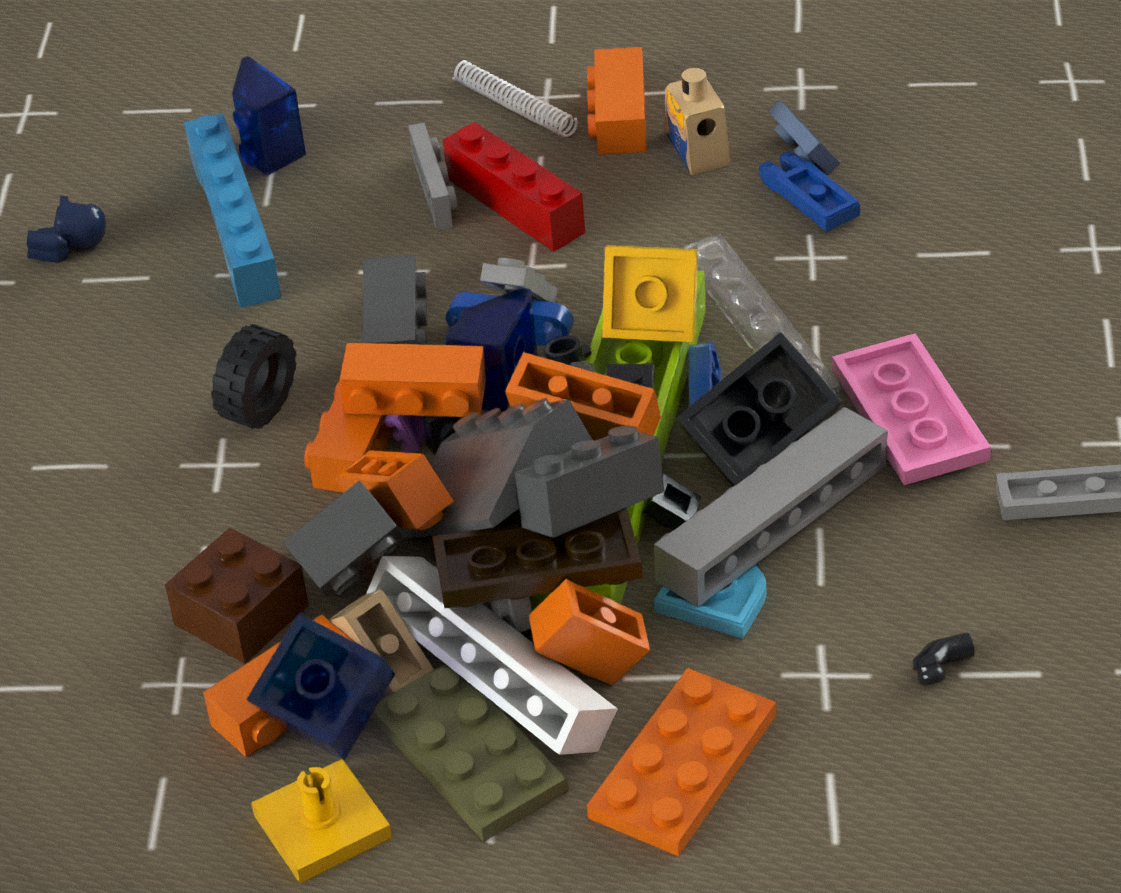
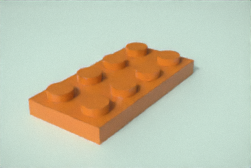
(682, 761)

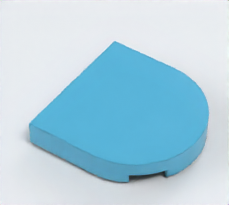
(727, 611)

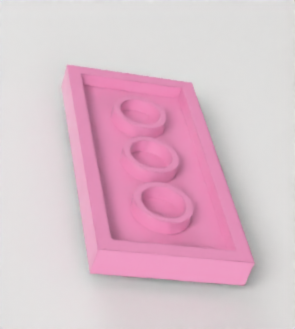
(910, 397)

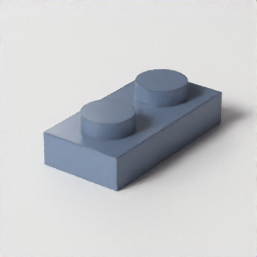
(793, 130)

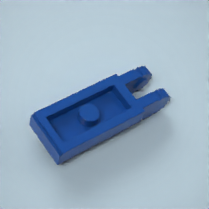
(810, 191)

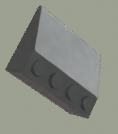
(484, 454)

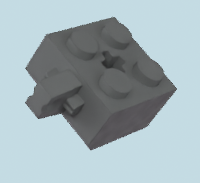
(344, 540)

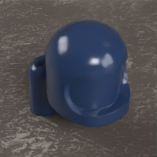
(74, 227)

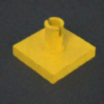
(650, 293)
(321, 820)

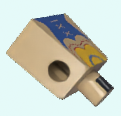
(692, 106)

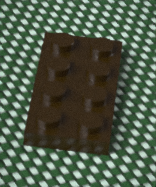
(523, 563)

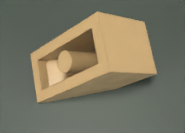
(378, 627)

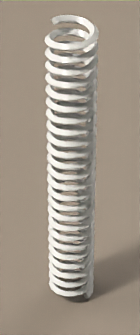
(554, 111)

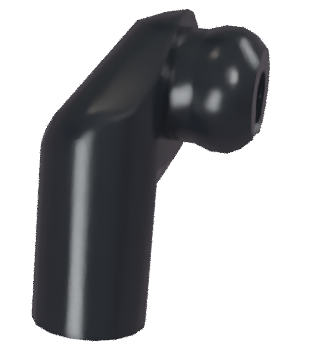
(939, 652)

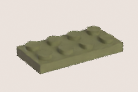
(469, 751)

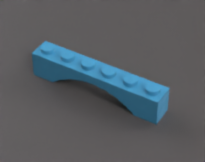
(233, 210)

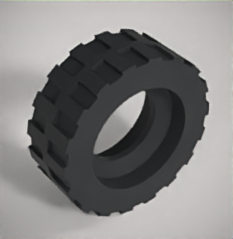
(253, 376)

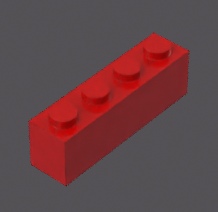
(514, 186)

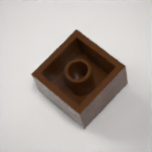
(237, 595)

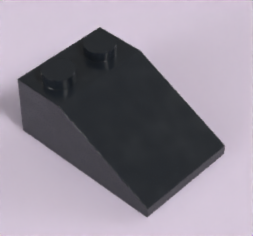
(759, 410)

